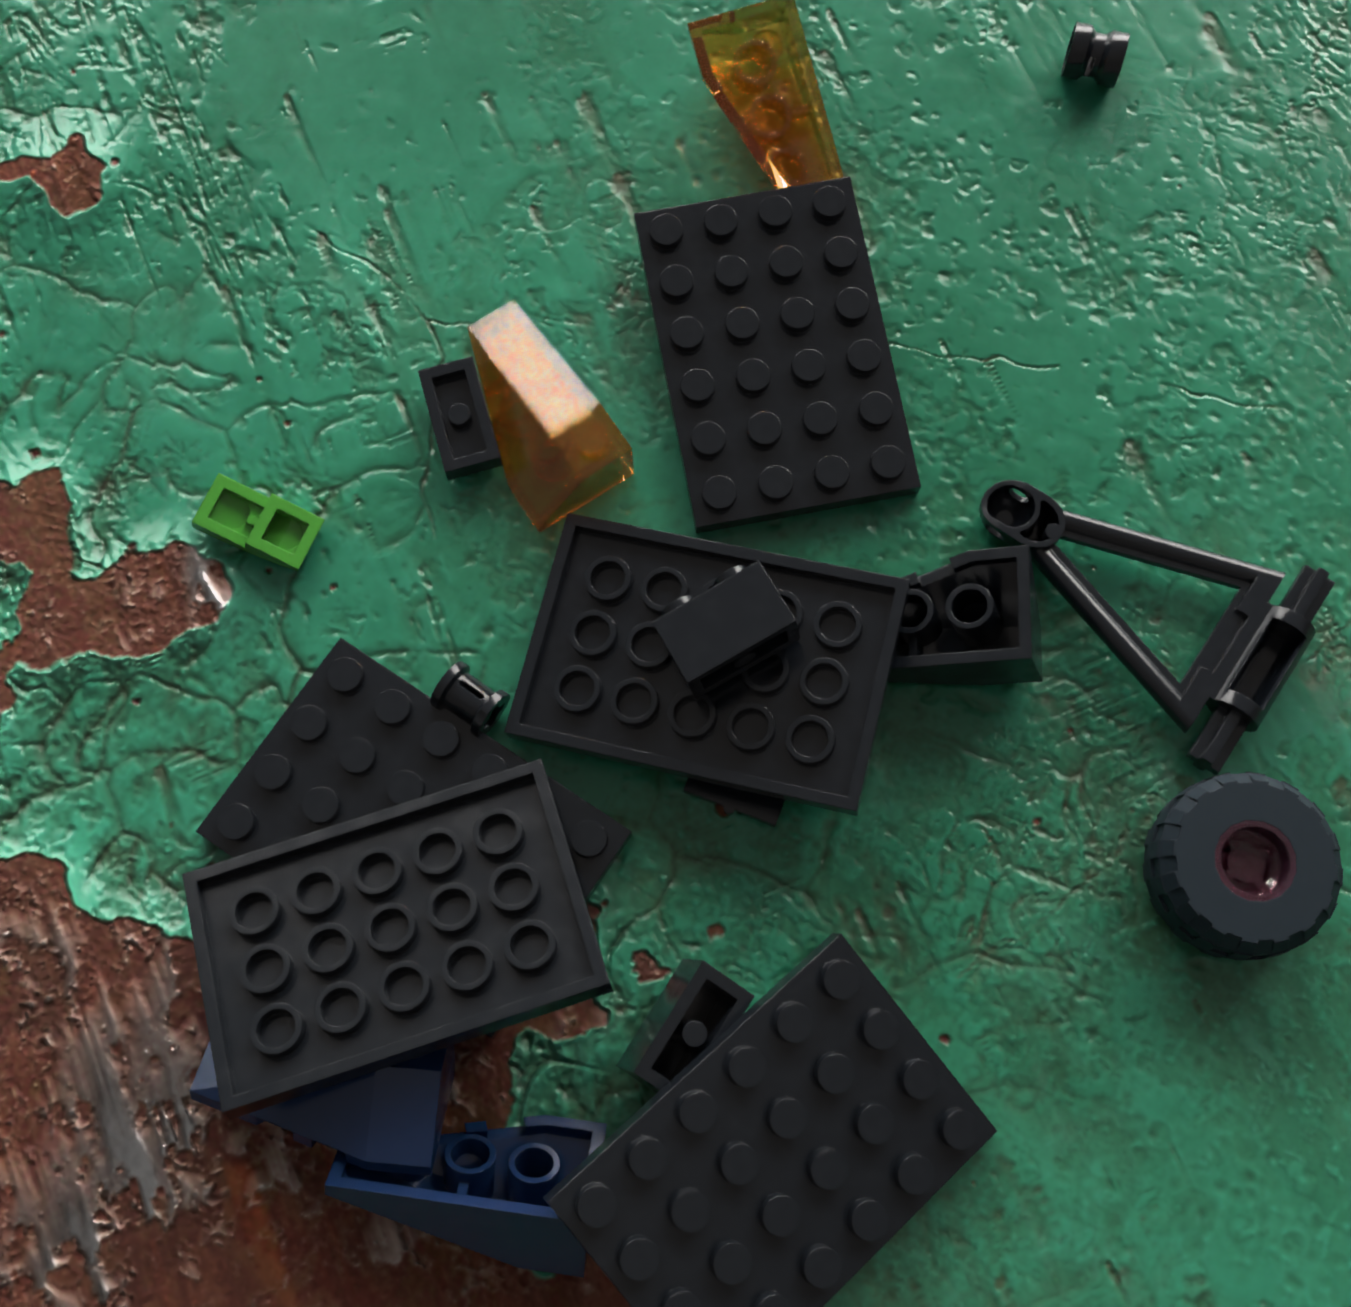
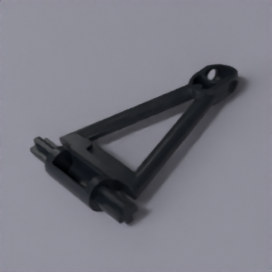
(1244, 655)

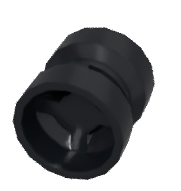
(1095, 55)

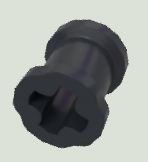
(469, 699)

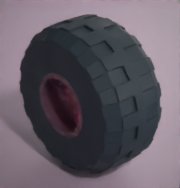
(1276, 862)

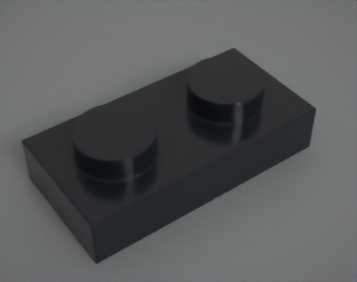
(460, 418)

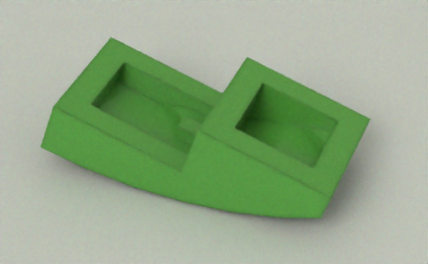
(257, 523)

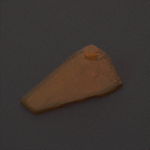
(768, 89)
(546, 422)

